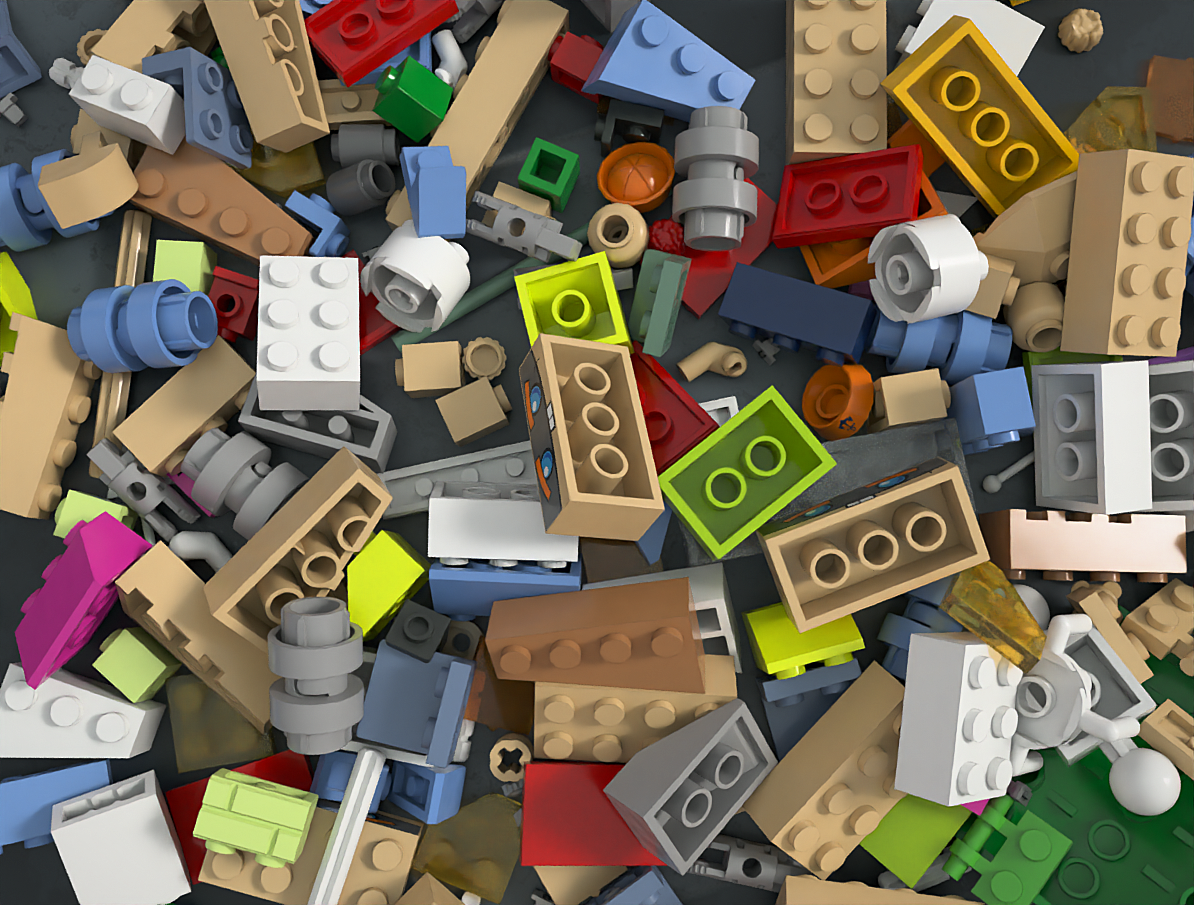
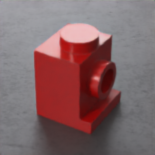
(573, 60)
(244, 317)

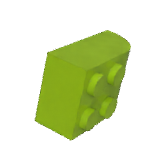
(744, 473)

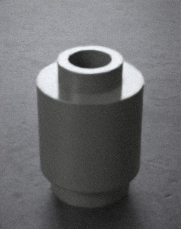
(365, 142)
(360, 187)

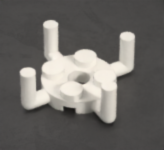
(1066, 704)

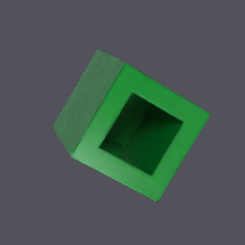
(412, 98)
(550, 173)

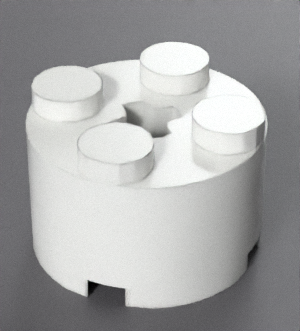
(925, 269)
(416, 278)

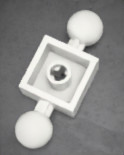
(1139, 777)

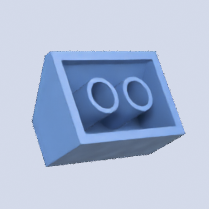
(473, 587)

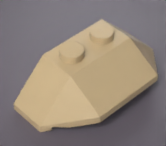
(1035, 232)

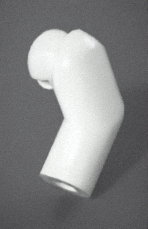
(452, 60)
(200, 545)

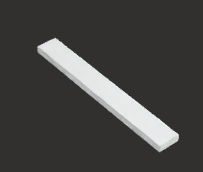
(504, 464)

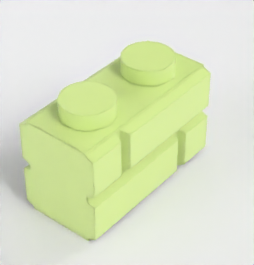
(255, 817)

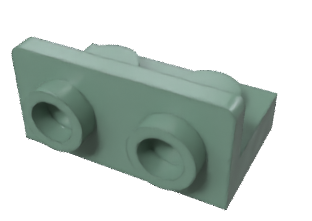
(658, 300)

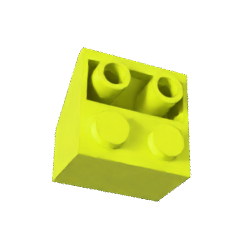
(785, 651)

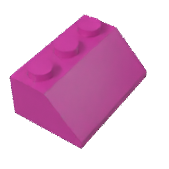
(75, 595)

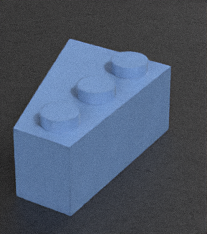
(665, 67)
(991, 409)
(29, 799)

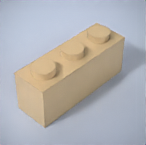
(187, 407)

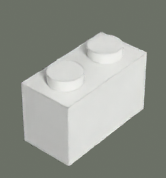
(131, 104)

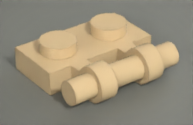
(1166, 623)

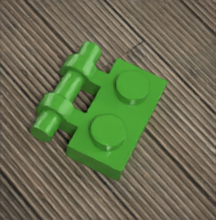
(1020, 865)

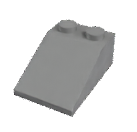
(692, 783)

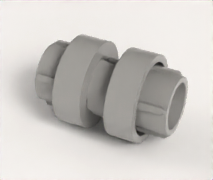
(715, 160)
(238, 478)
(317, 692)

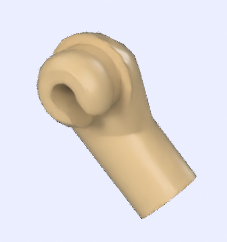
(715, 358)

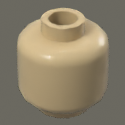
(614, 221)
(1036, 316)

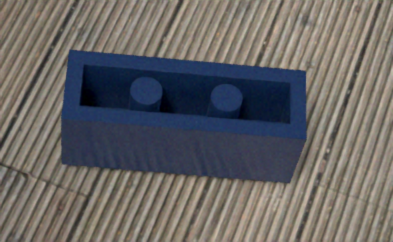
(797, 315)

